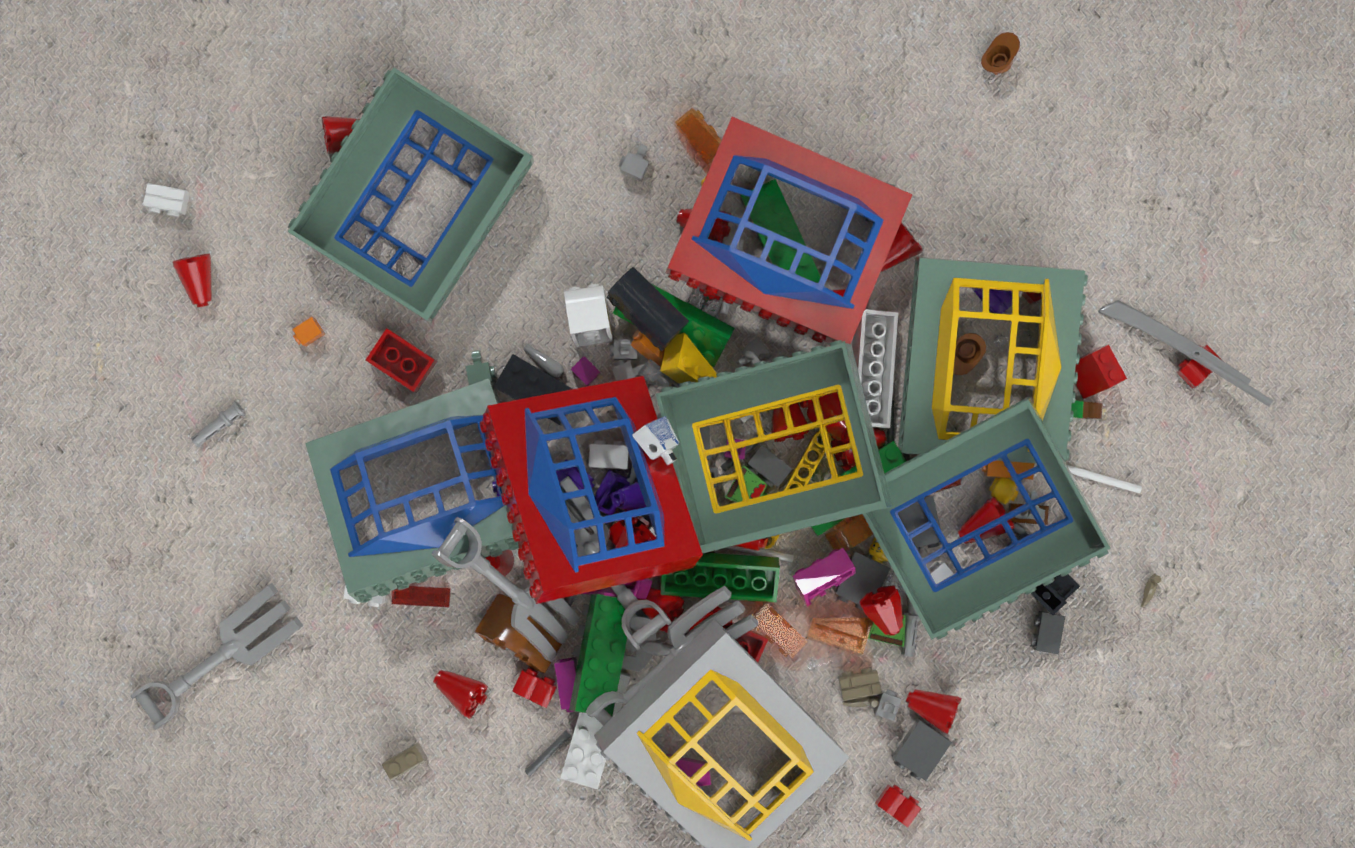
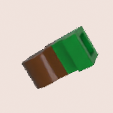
(1086, 410)

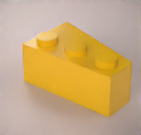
(684, 361)

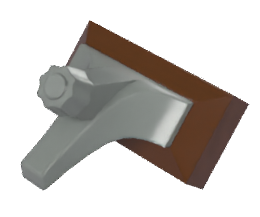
(1026, 516)

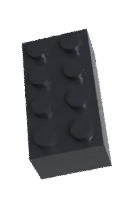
(524, 380)

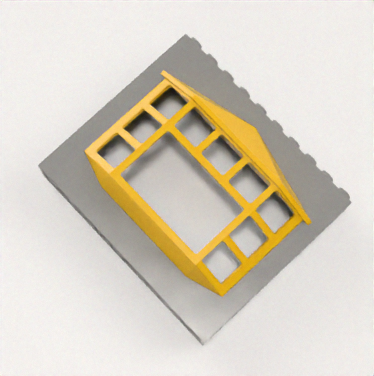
(718, 658)

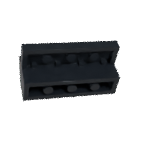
(647, 308)
(1054, 595)

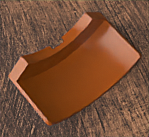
(497, 630)

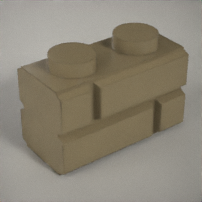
(859, 684)
(404, 761)

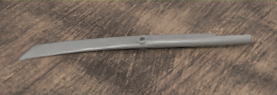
(1139, 320)

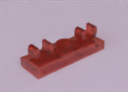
(422, 596)

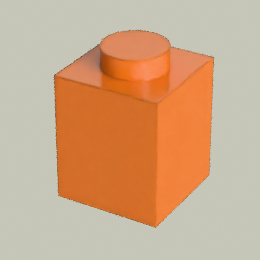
(308, 332)

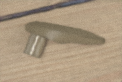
(1150, 589)
(862, 702)

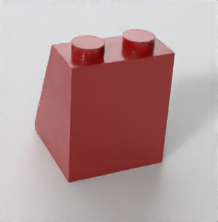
(1098, 372)

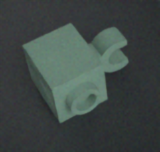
(479, 371)

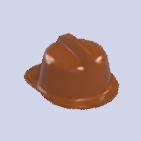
(1001, 53)
(968, 352)

